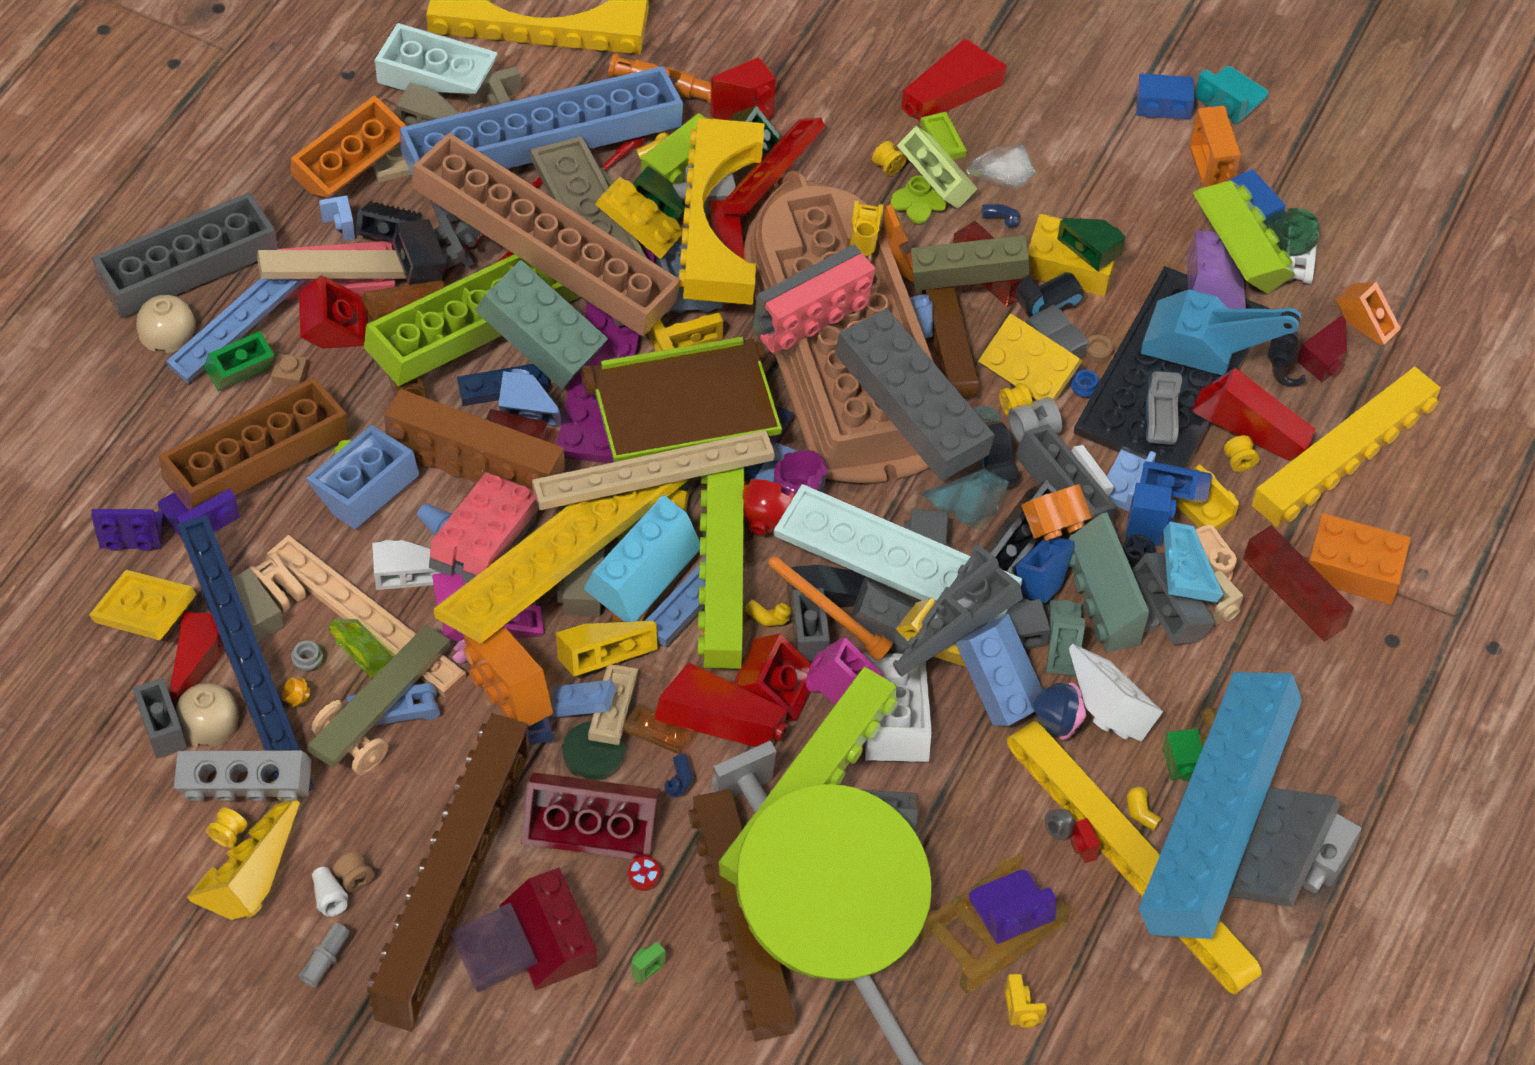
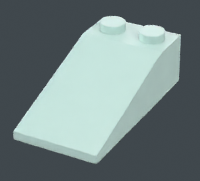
(432, 62)

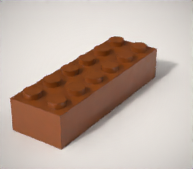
(467, 443)
(254, 444)

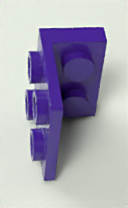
(128, 528)

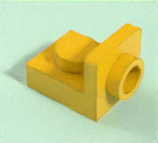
(1018, 1004)

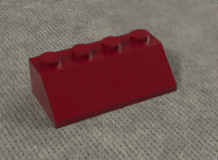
(589, 816)

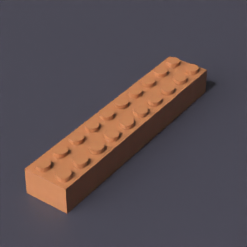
(546, 234)

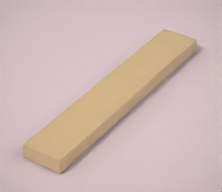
(330, 264)

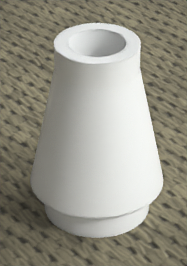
(329, 894)

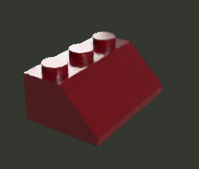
(553, 929)

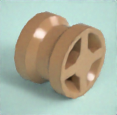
(353, 871)

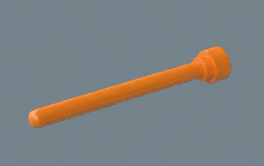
(875, 644)

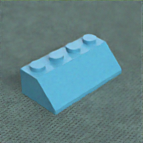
(645, 561)

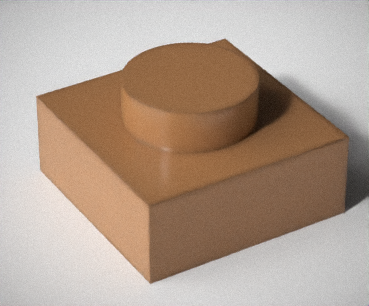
(289, 370)

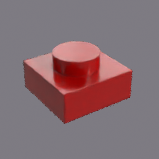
(1085, 841)

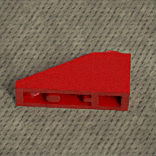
(196, 652)

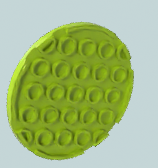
(833, 882)

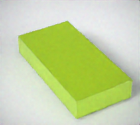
(944, 133)

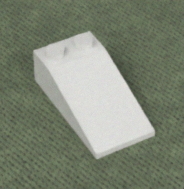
(907, 730)

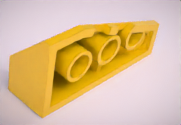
(249, 873)

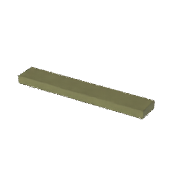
(378, 696)

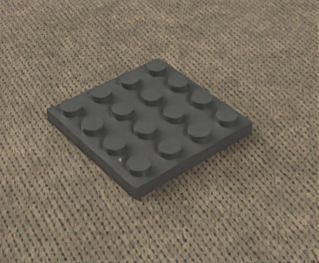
(1283, 845)

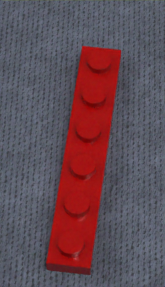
(772, 166)

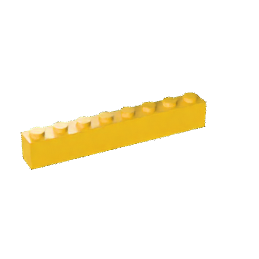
(1346, 447)

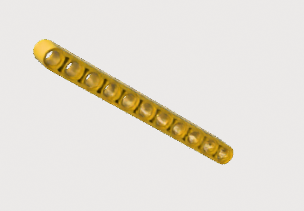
(1122, 844)

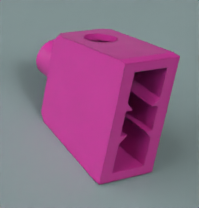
(836, 669)

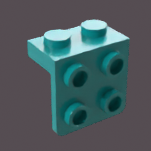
(1232, 90)

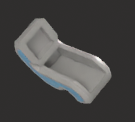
(1163, 407)

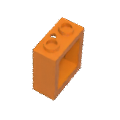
(1214, 146)

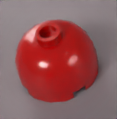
(764, 505)

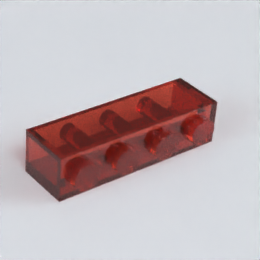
(1298, 583)

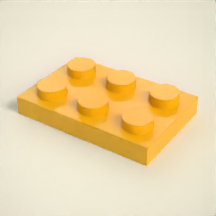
(640, 217)
(1030, 358)
(143, 604)

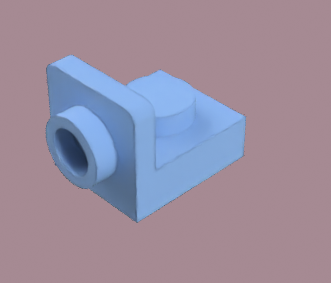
(338, 210)

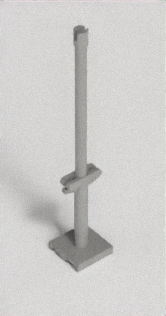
(746, 775)

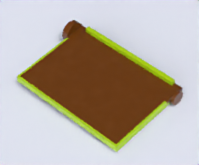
(682, 397)

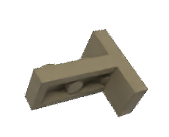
(497, 88)

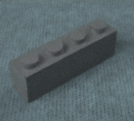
(1051, 460)

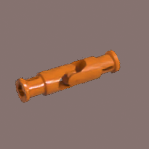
(687, 85)

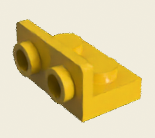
(1216, 510)

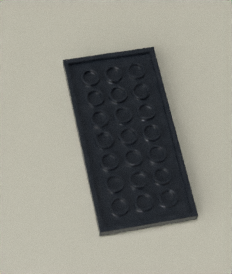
(1118, 405)

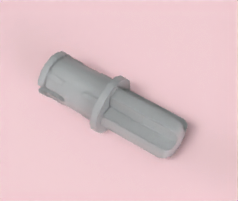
(324, 955)

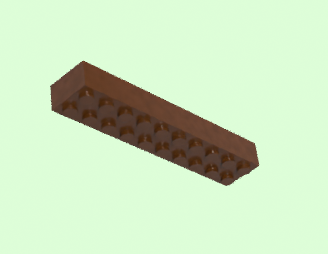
(449, 873)

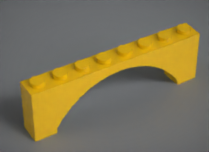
(609, 27)
(711, 267)

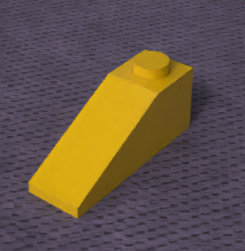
(604, 644)

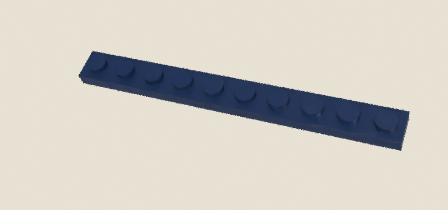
(237, 637)

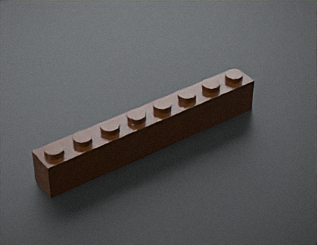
(758, 973)

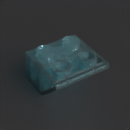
(969, 496)

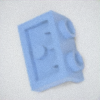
(1124, 475)

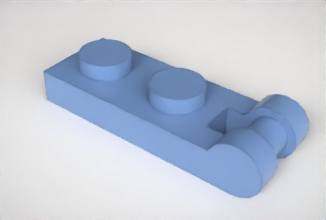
(406, 710)

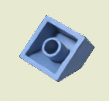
(526, 397)

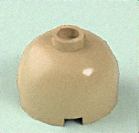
(165, 323)
(207, 715)

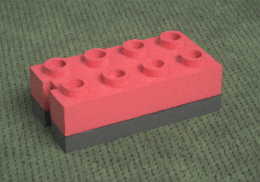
(813, 299)
(483, 527)

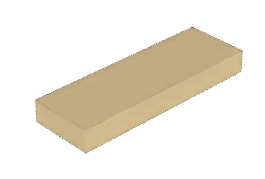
(609, 725)

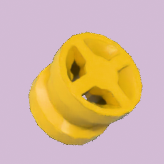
(889, 158)
(1014, 397)
(1241, 453)
(226, 827)

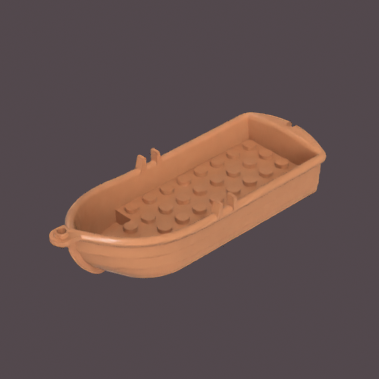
(836, 415)

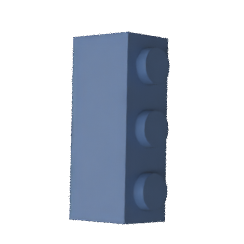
(364, 476)
(1000, 671)

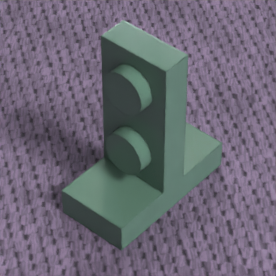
(1065, 629)

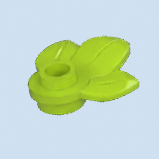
(918, 200)

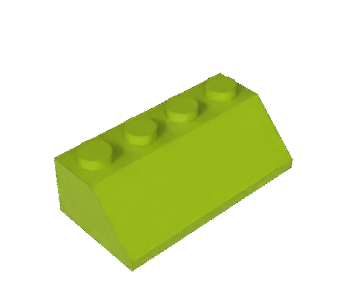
(1245, 234)

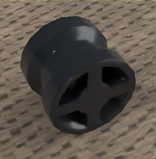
(1139, 546)

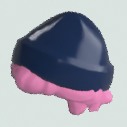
(1060, 709)

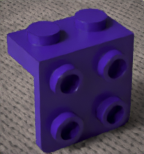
(219, 509)
(1013, 905)

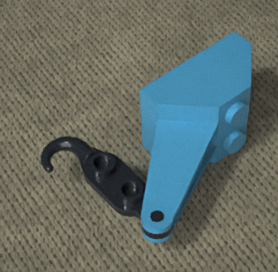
(1204, 333)

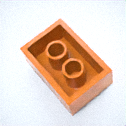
(1359, 557)
(509, 677)

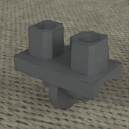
(458, 238)

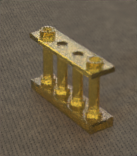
(998, 956)

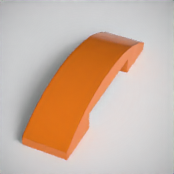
(896, 235)

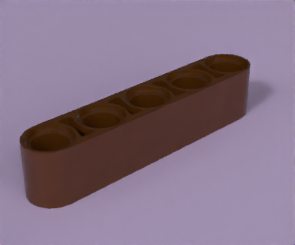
(951, 341)

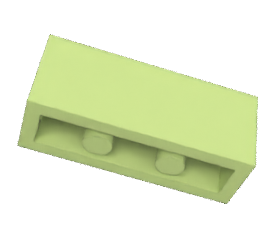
(937, 167)

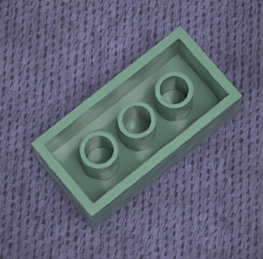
(541, 324)

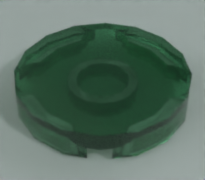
(1296, 230)
(591, 758)

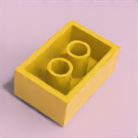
(1051, 258)

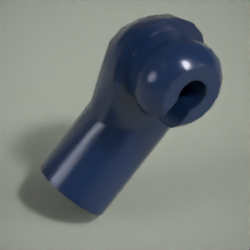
(1001, 211)

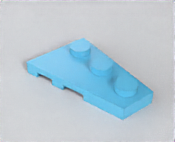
(1187, 565)

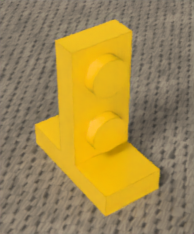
(694, 332)

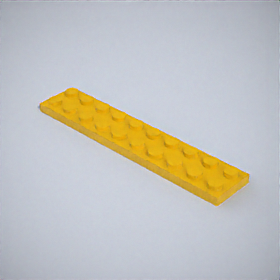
(544, 560)

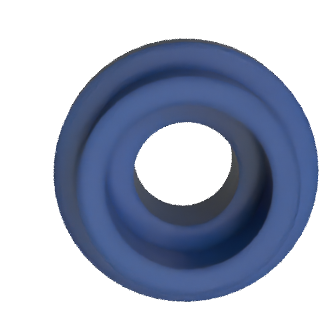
(1083, 378)

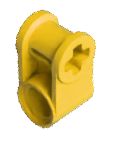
(865, 226)

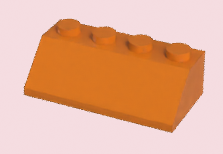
(347, 149)

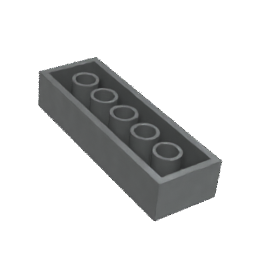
(184, 254)
(914, 394)

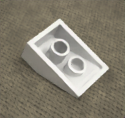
(1113, 696)

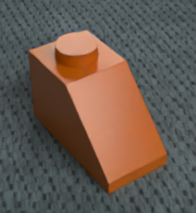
(1368, 311)

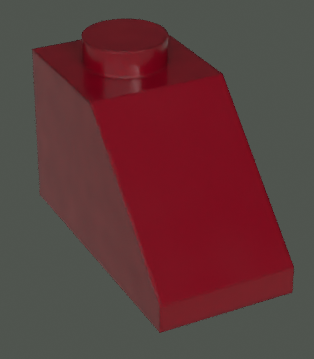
(1325, 351)

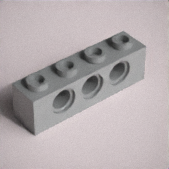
(195, 766)

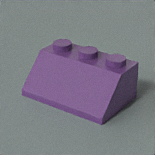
(1214, 270)

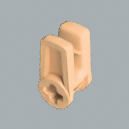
(1217, 551)
(274, 573)

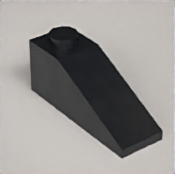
(837, 583)

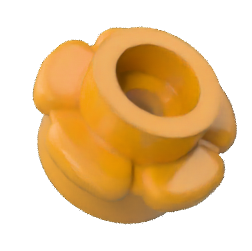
(295, 692)

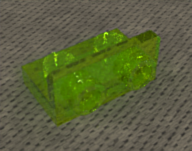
(360, 645)

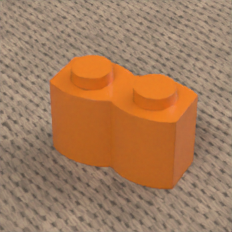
(1057, 511)

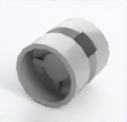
(1040, 413)

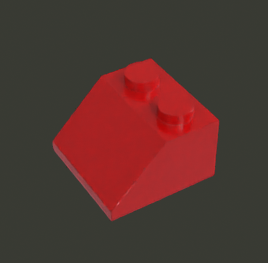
(741, 89)
(331, 315)
(776, 673)

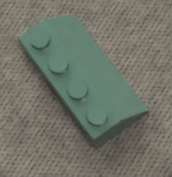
(1108, 585)

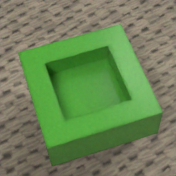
(647, 962)

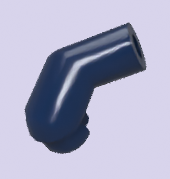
(683, 779)

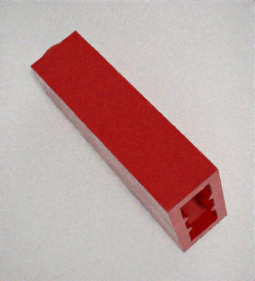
(953, 80)
(1251, 411)
(720, 709)

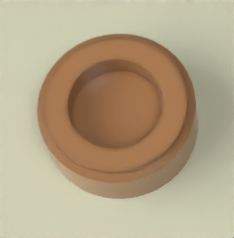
(1099, 349)

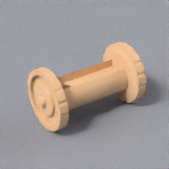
(365, 759)

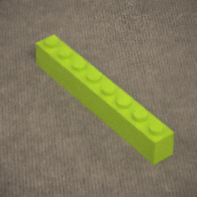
(721, 569)
(829, 749)

